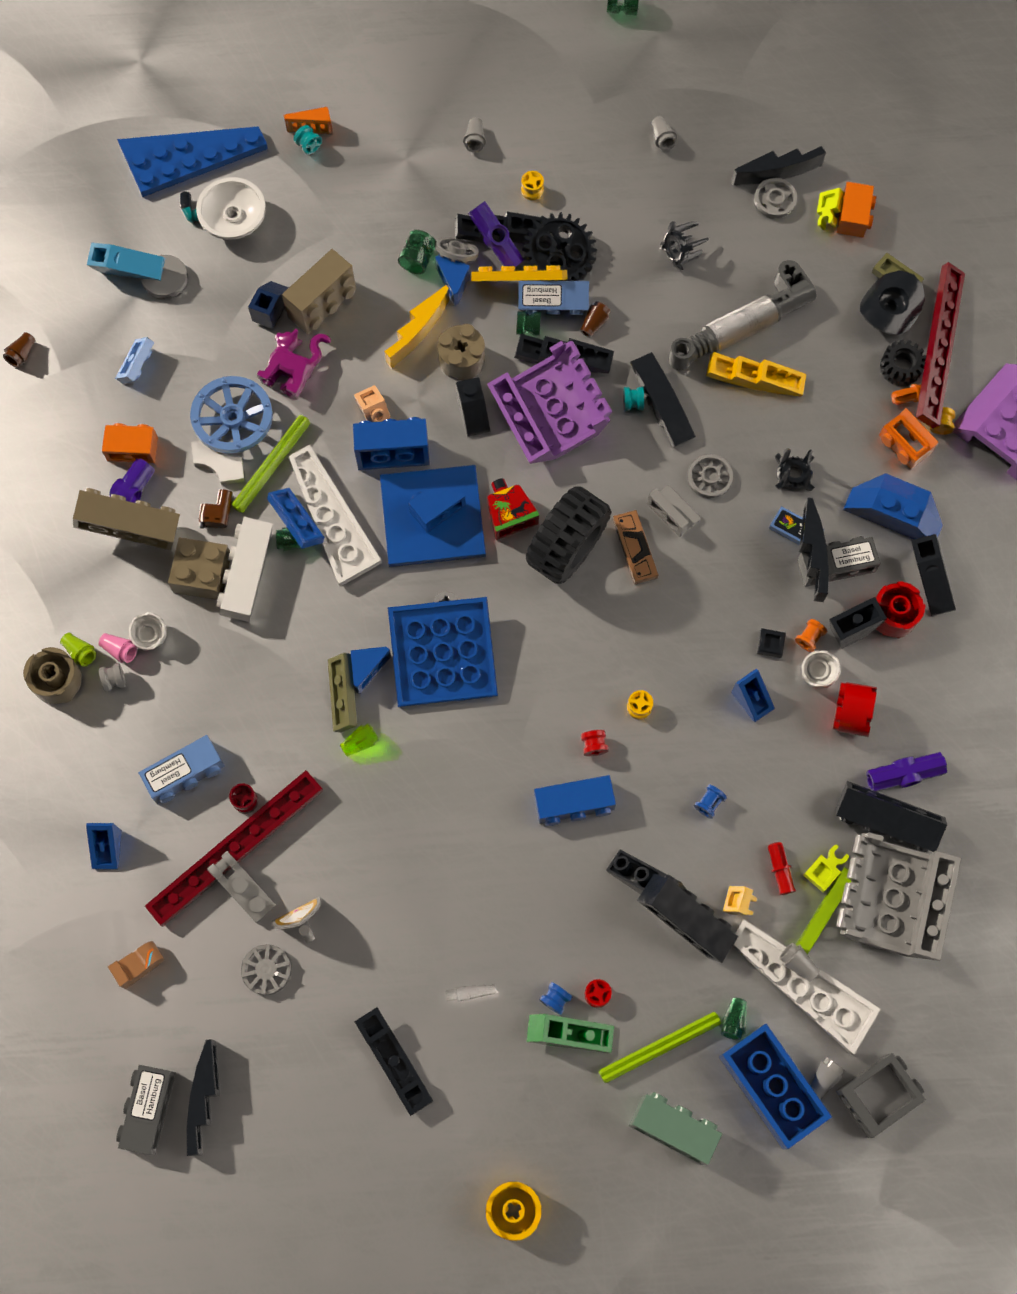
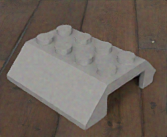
(898, 898)

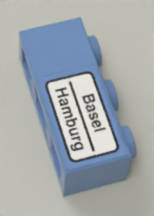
(553, 296)
(182, 770)

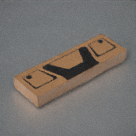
(635, 547)

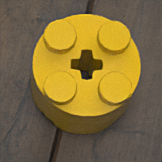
(509, 1227)

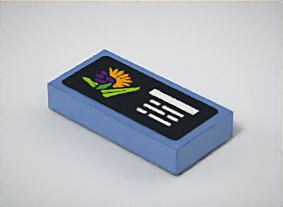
(787, 525)

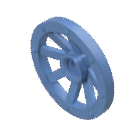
(231, 411)

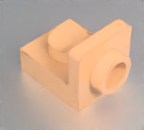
(372, 404)

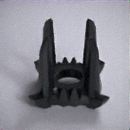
(673, 237)
(784, 469)

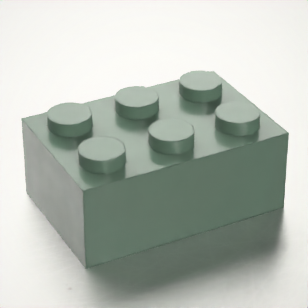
(676, 1128)

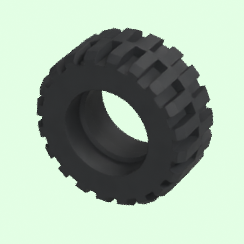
(568, 534)

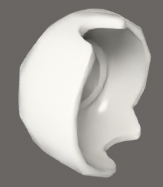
(147, 631)
(820, 669)

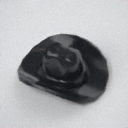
(893, 302)

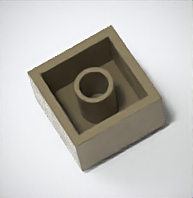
(199, 568)

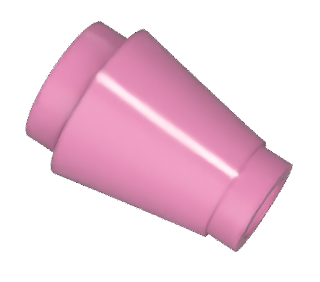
(118, 647)

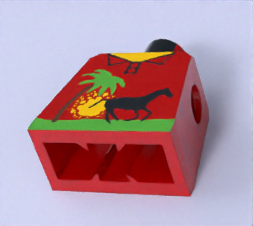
(510, 509)

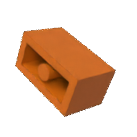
(856, 208)
(127, 443)

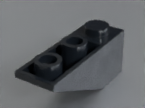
(933, 574)
(633, 871)

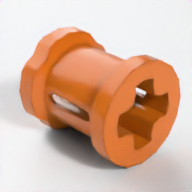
(811, 635)

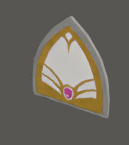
(299, 918)

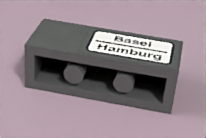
(845, 560)
(145, 1110)

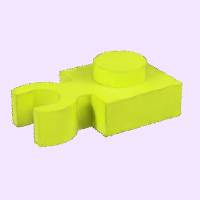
(828, 205)
(824, 870)

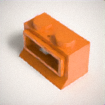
(904, 451)

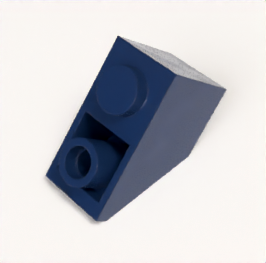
(267, 304)

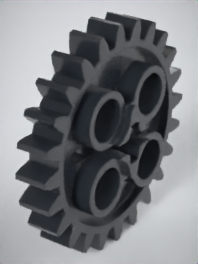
(577, 242)

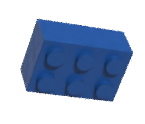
(391, 443)

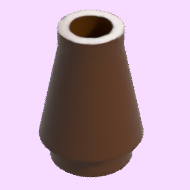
(595, 318)
(18, 351)

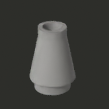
(664, 135)
(474, 137)
(798, 961)
(826, 1077)

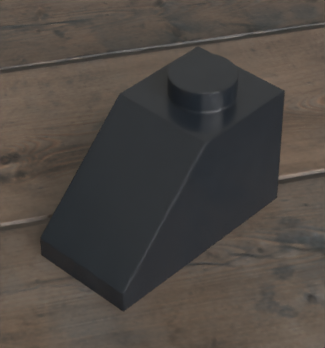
(472, 406)
(857, 622)

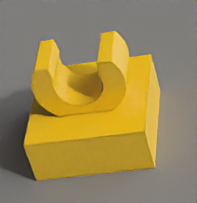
(738, 900)

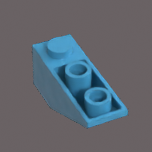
(125, 262)

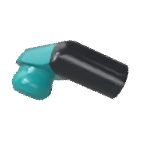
(185, 205)

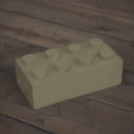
(125, 519)

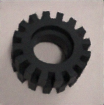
(909, 352)

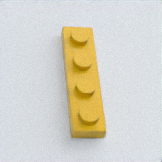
(509, 274)

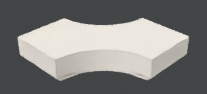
(226, 467)

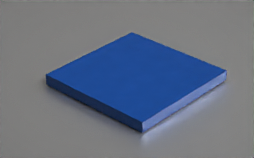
(453, 539)
(442, 651)

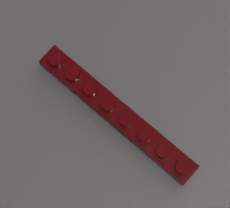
(940, 346)
(238, 844)

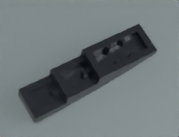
(780, 167)
(515, 223)
(536, 350)
(662, 399)
(814, 544)
(204, 1086)

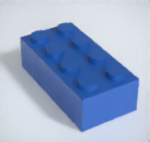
(775, 1087)

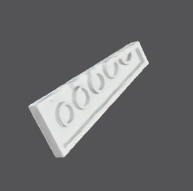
(344, 539)
(825, 1000)

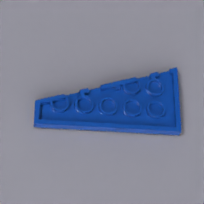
(175, 158)

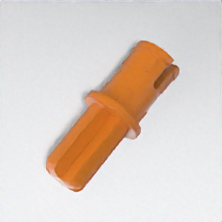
(906, 395)

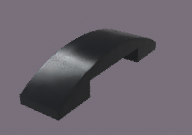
(394, 1061)

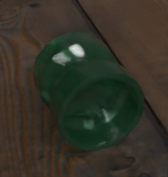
(528, 323)

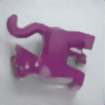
(291, 365)

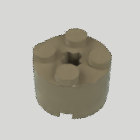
(461, 352)
(64, 675)

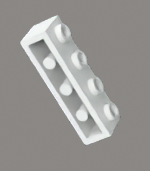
(245, 570)

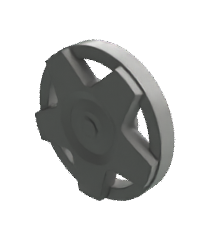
(775, 198)

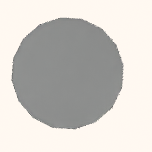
(172, 282)

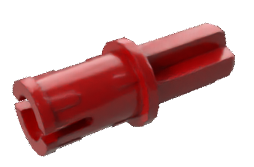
(781, 868)

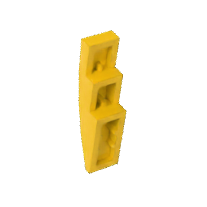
(421, 322)
(754, 375)

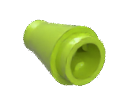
(79, 650)

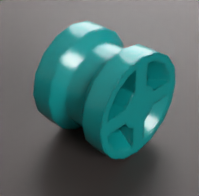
(307, 139)
(633, 398)

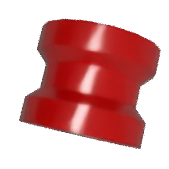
(594, 743)
(602, 992)

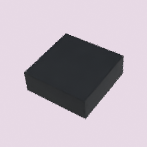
(771, 643)

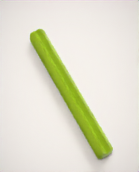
(270, 464)
(660, 1047)

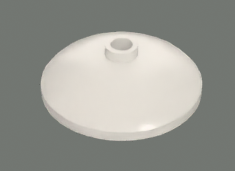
(227, 199)

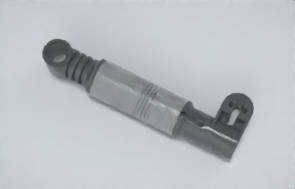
(747, 319)

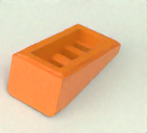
(317, 119)

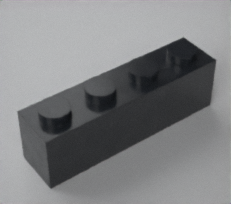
(891, 817)
(687, 917)

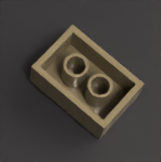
(319, 291)

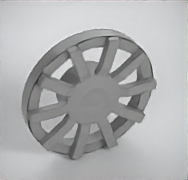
(457, 249)
(710, 476)
(266, 969)

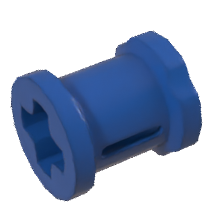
(710, 801)

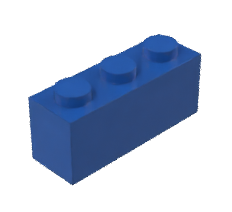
(574, 800)

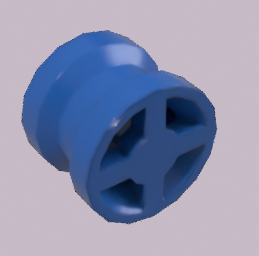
(556, 998)

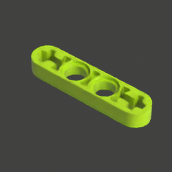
(824, 912)

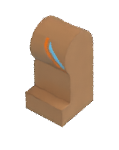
(136, 964)

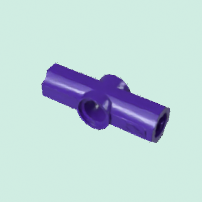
(487, 223)
(133, 481)
(906, 772)

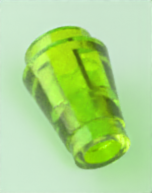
(359, 740)

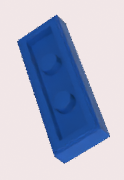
(295, 518)

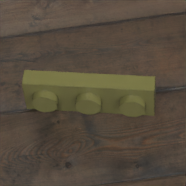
(342, 692)

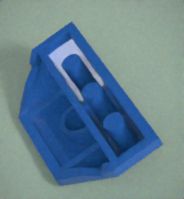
(896, 506)

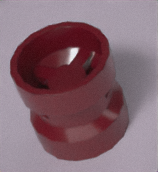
(240, 794)

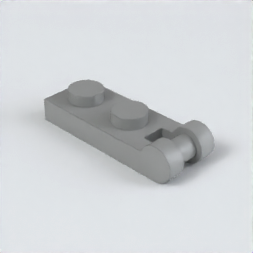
(242, 887)

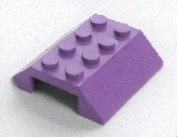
(552, 404)
(994, 417)

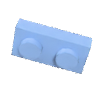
(138, 354)

